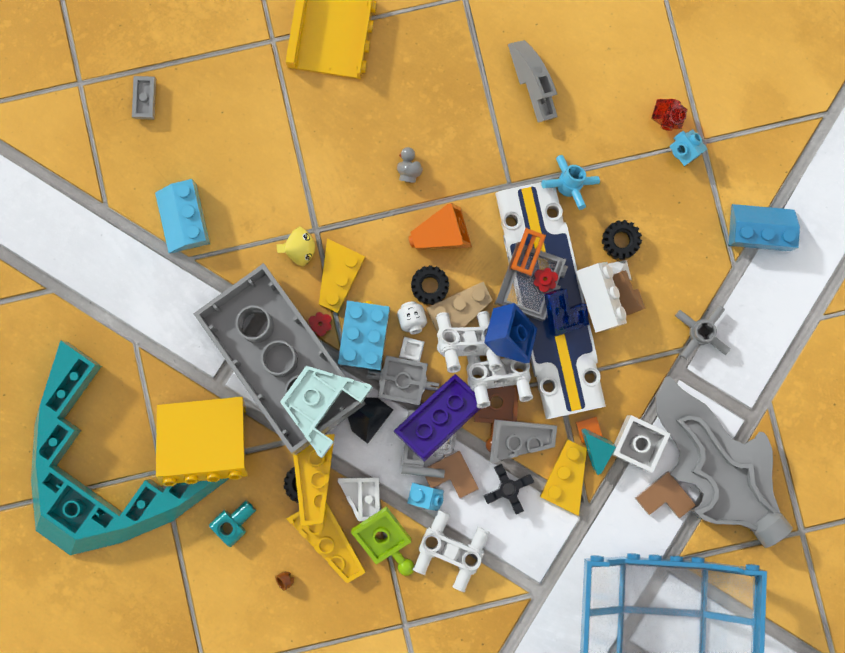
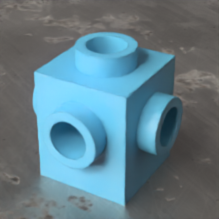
(687, 146)

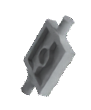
(402, 380)

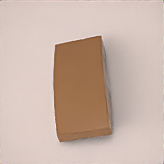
(629, 298)

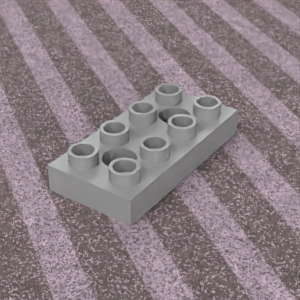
(277, 357)

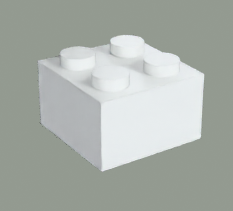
(640, 443)

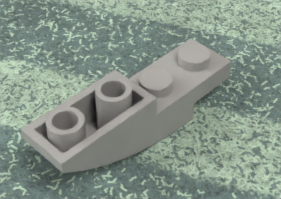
(535, 75)

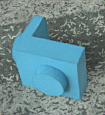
(425, 497)

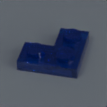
(561, 316)

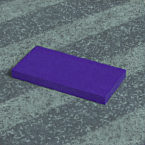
(438, 418)

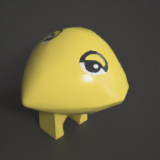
(298, 247)

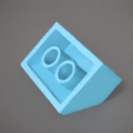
(182, 216)

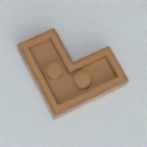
(457, 472)
(665, 491)

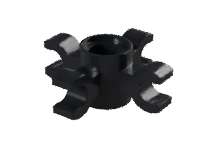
(518, 484)

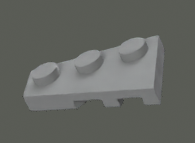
(519, 438)

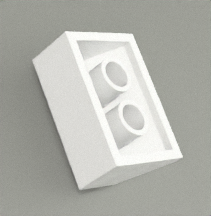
(601, 297)

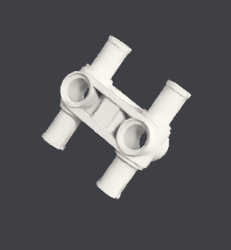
(465, 342)
(492, 379)
(451, 550)

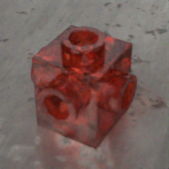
(669, 114)

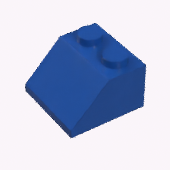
(511, 333)

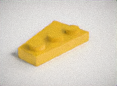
(339, 273)
(566, 478)

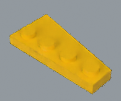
(331, 544)

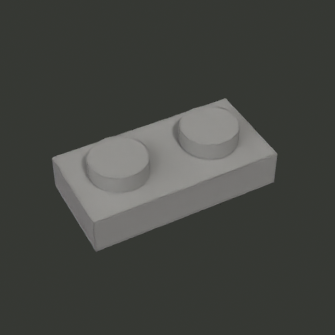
(144, 97)

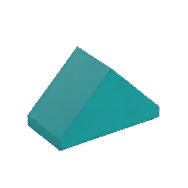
(598, 449)

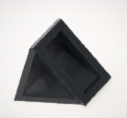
(369, 418)

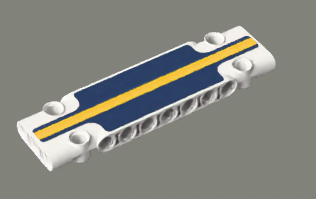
(570, 355)

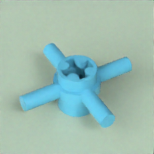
(571, 181)

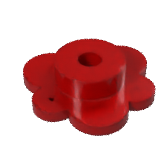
(544, 286)
(315, 320)

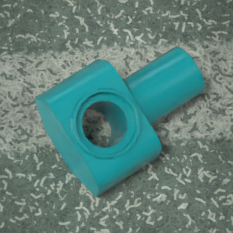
(236, 519)

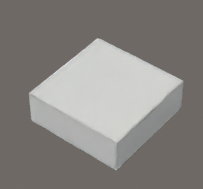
(411, 349)

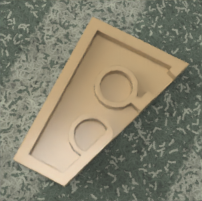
(462, 306)

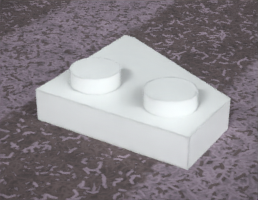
(362, 495)

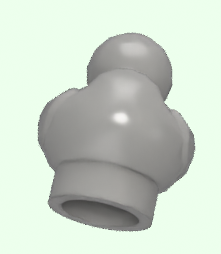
(409, 170)

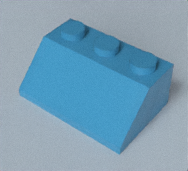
(763, 228)

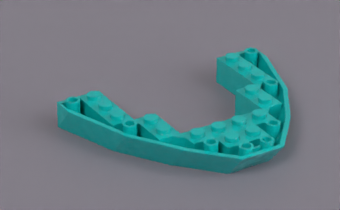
(63, 506)

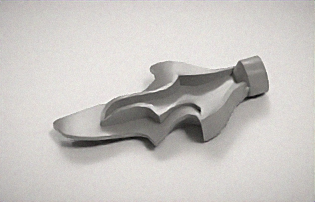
(727, 472)

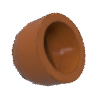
(284, 581)

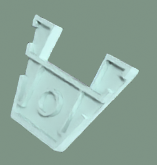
(312, 398)

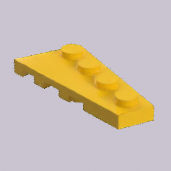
(312, 483)

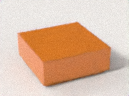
(590, 424)

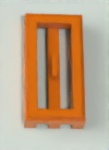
(521, 269)

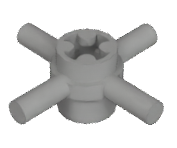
(710, 332)

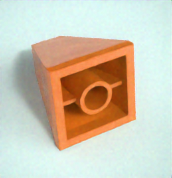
(442, 231)

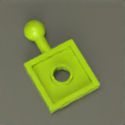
(383, 548)

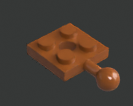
(507, 411)

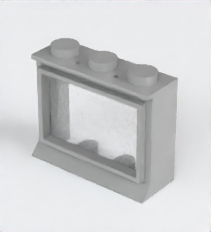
(520, 287)

